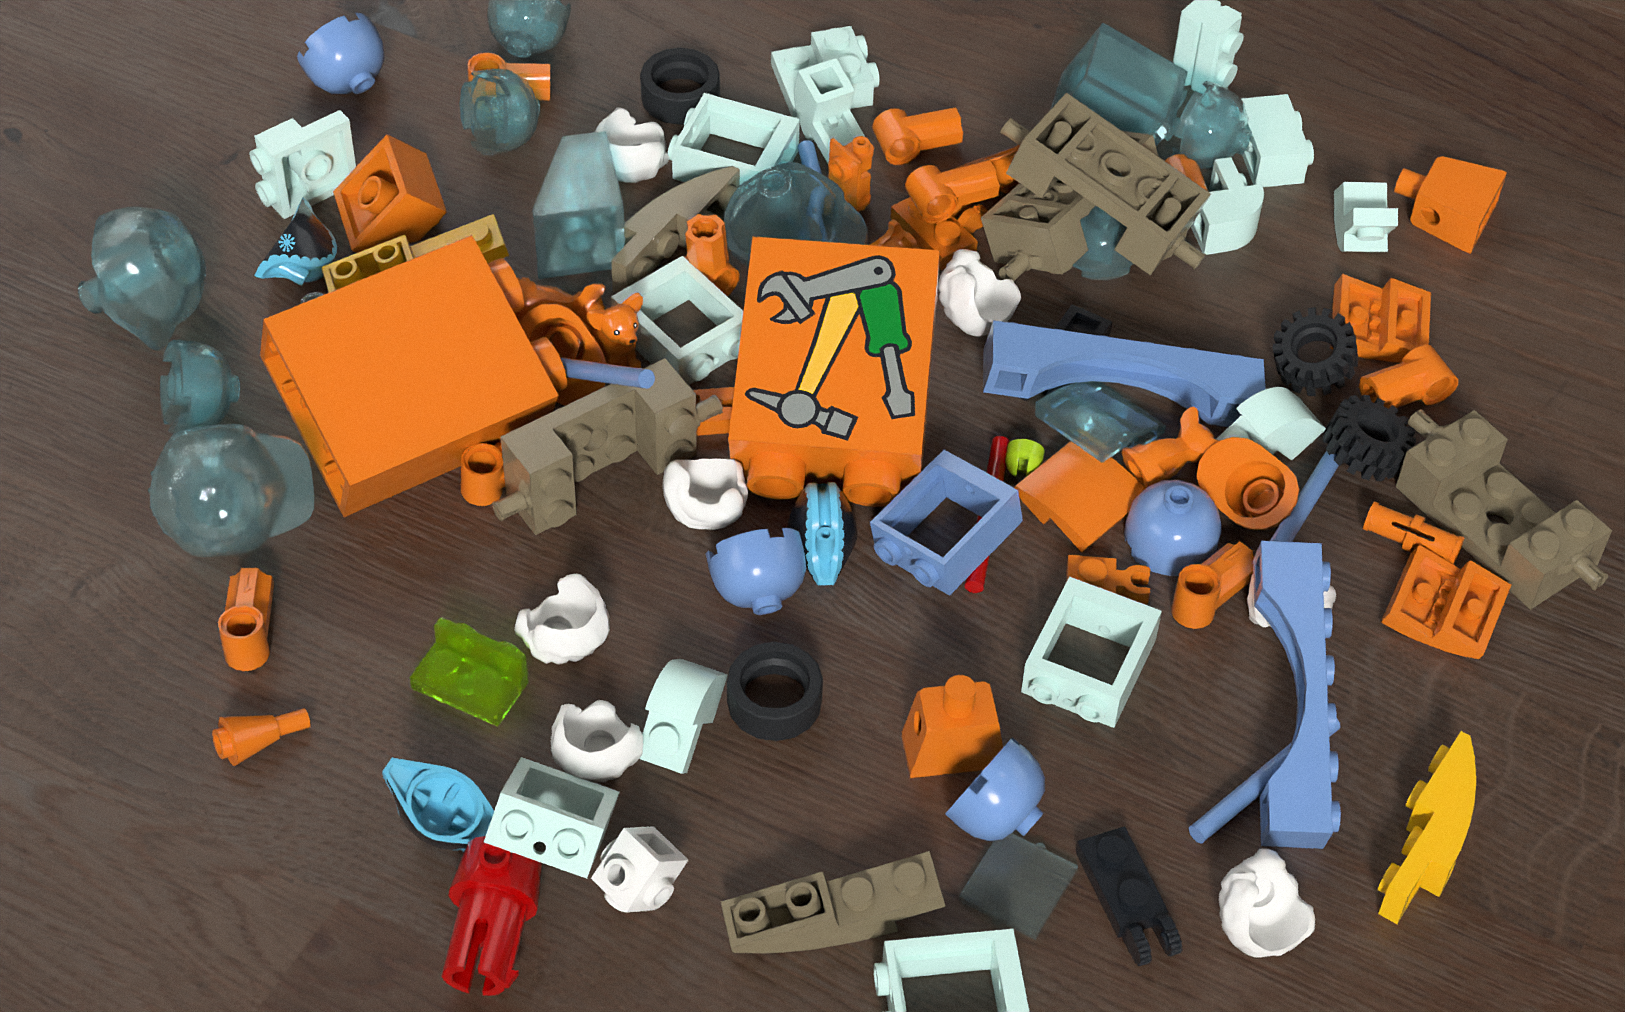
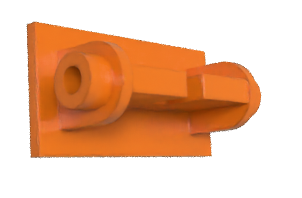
(849, 170)

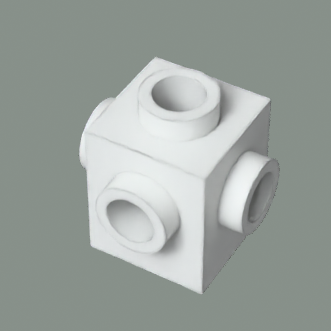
(639, 870)

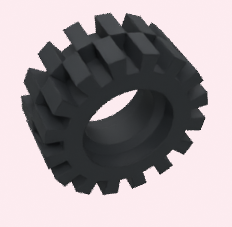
(1312, 329)
(1369, 437)

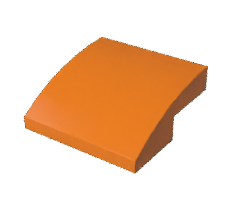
(1384, 319)
(1079, 494)
(1446, 604)

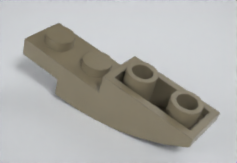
(663, 223)
(825, 913)

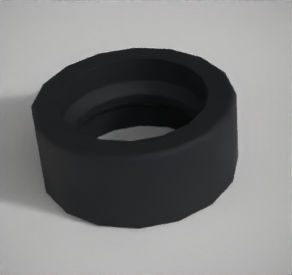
(671, 65)
(780, 660)

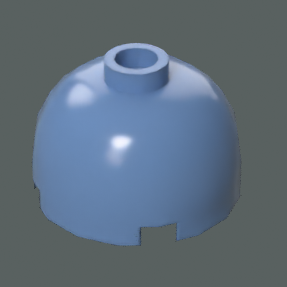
(343, 55)
(1172, 527)
(758, 569)
(1002, 796)

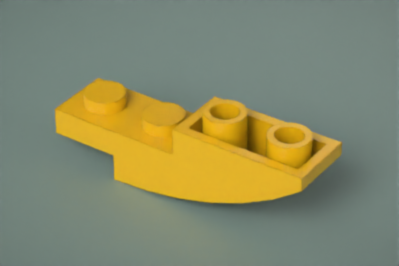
(398, 250)
(1436, 826)

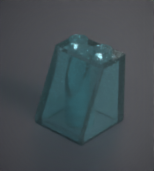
(1125, 84)
(579, 209)

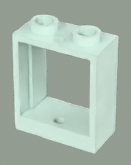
(737, 122)
(667, 290)
(1103, 615)
(555, 810)
(953, 954)

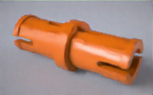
(1382, 521)

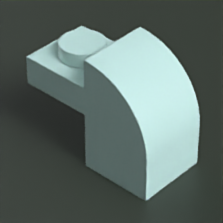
(824, 104)
(1231, 211)
(1363, 217)
(1276, 422)
(678, 707)

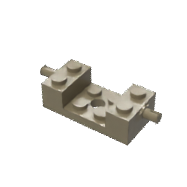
(1149, 199)
(1044, 231)
(559, 449)
(1460, 482)

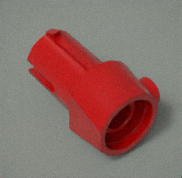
(494, 900)

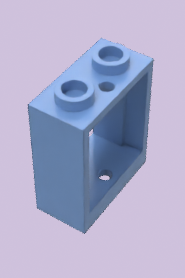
(968, 487)

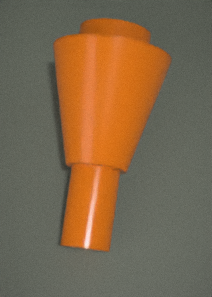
(247, 735)

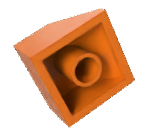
(389, 196)

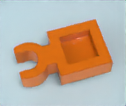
(1103, 574)

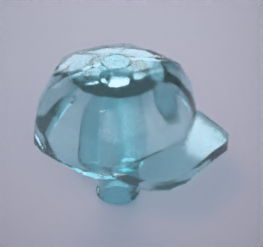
(790, 204)
(145, 272)
(230, 488)

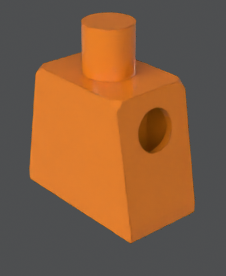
(1453, 199)
(951, 729)

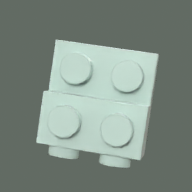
(826, 45)
(302, 161)

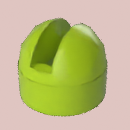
(1023, 456)

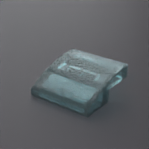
(1097, 418)

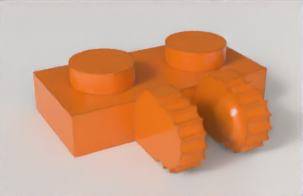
(943, 236)

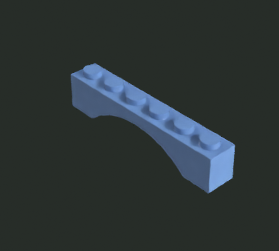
(1033, 359)
(1290, 596)

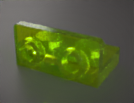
(471, 672)

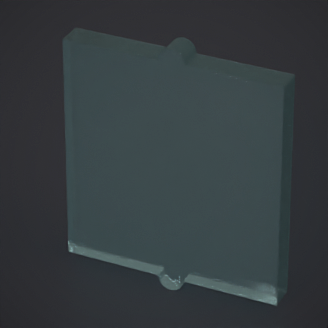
(1018, 884)

